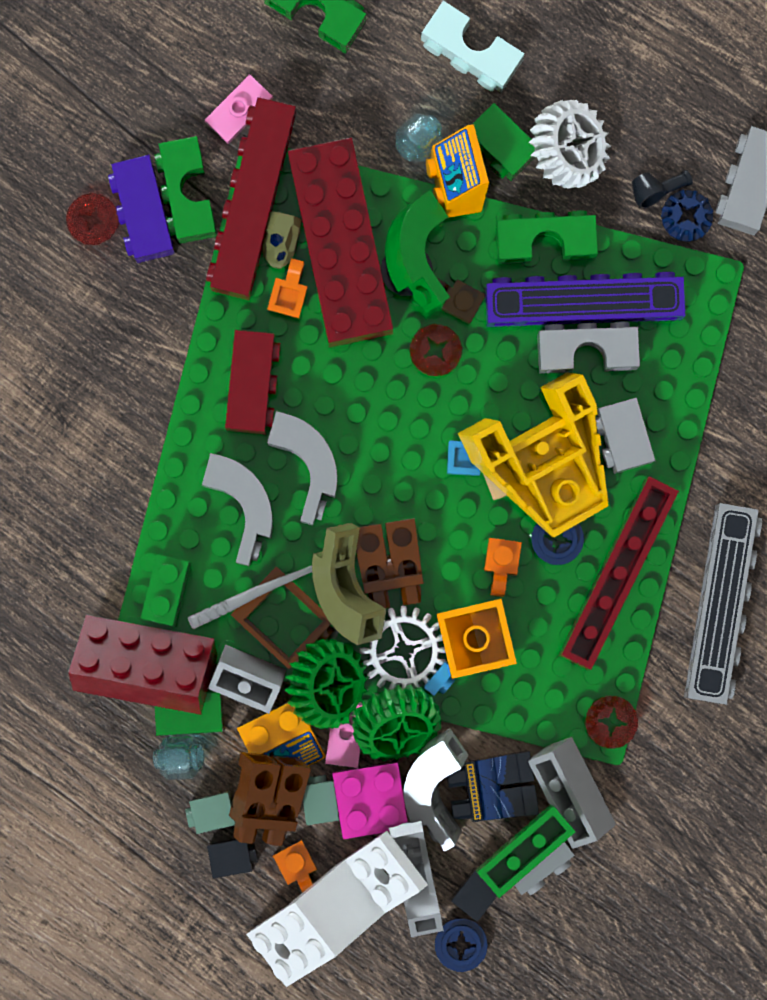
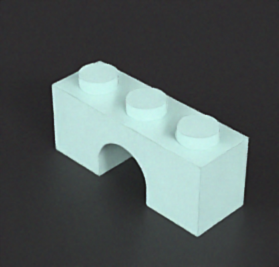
(491, 66)

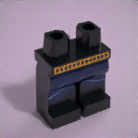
(484, 792)

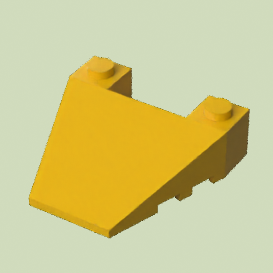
(552, 467)

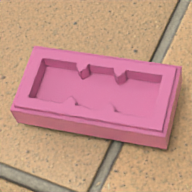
(231, 114)
(342, 747)

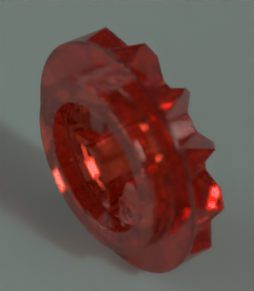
(85, 206)
(433, 365)
(602, 709)

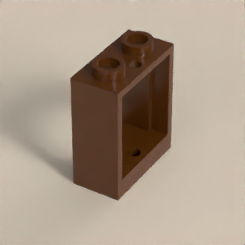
(242, 613)

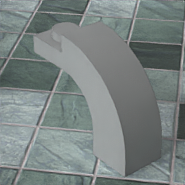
(304, 441)
(239, 482)
(421, 792)
(423, 908)

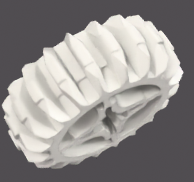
(564, 124)
(430, 641)

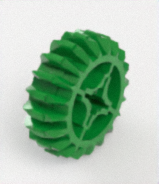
(335, 687)
(396, 723)

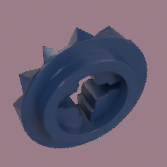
(687, 230)
(565, 552)
(449, 955)

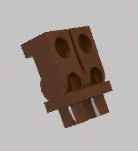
(391, 571)
(268, 797)

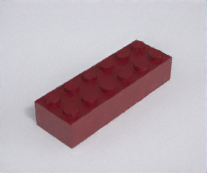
(340, 242)

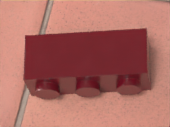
(252, 382)

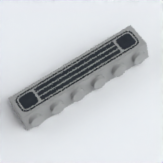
(721, 604)

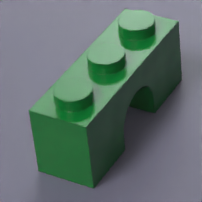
(341, 22)
(179, 162)
(574, 233)

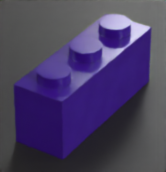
(141, 209)

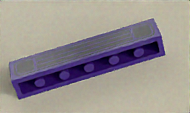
(584, 300)

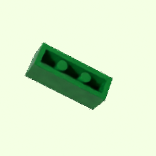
(525, 851)

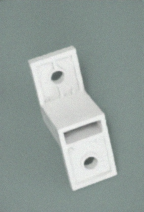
(336, 909)

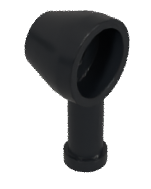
(649, 190)

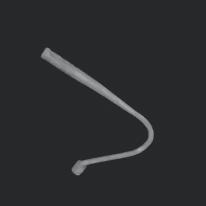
(242, 598)

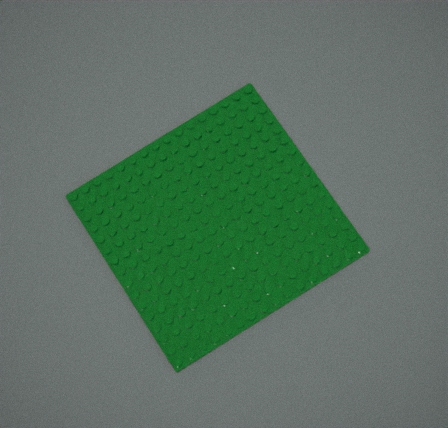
(392, 456)

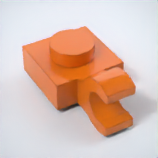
(288, 294)
(502, 560)
(296, 864)

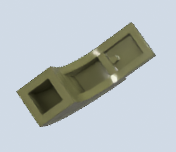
(339, 591)

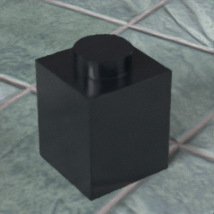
(231, 857)
(473, 895)

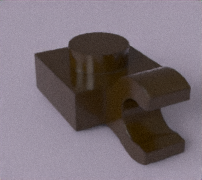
(463, 300)

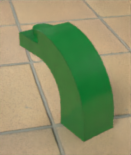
(406, 251)

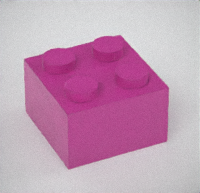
(369, 799)

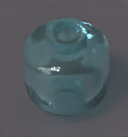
(417, 137)
(179, 758)

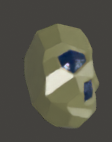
(281, 238)

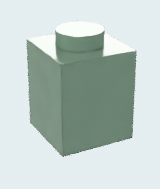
(320, 801)
(210, 812)

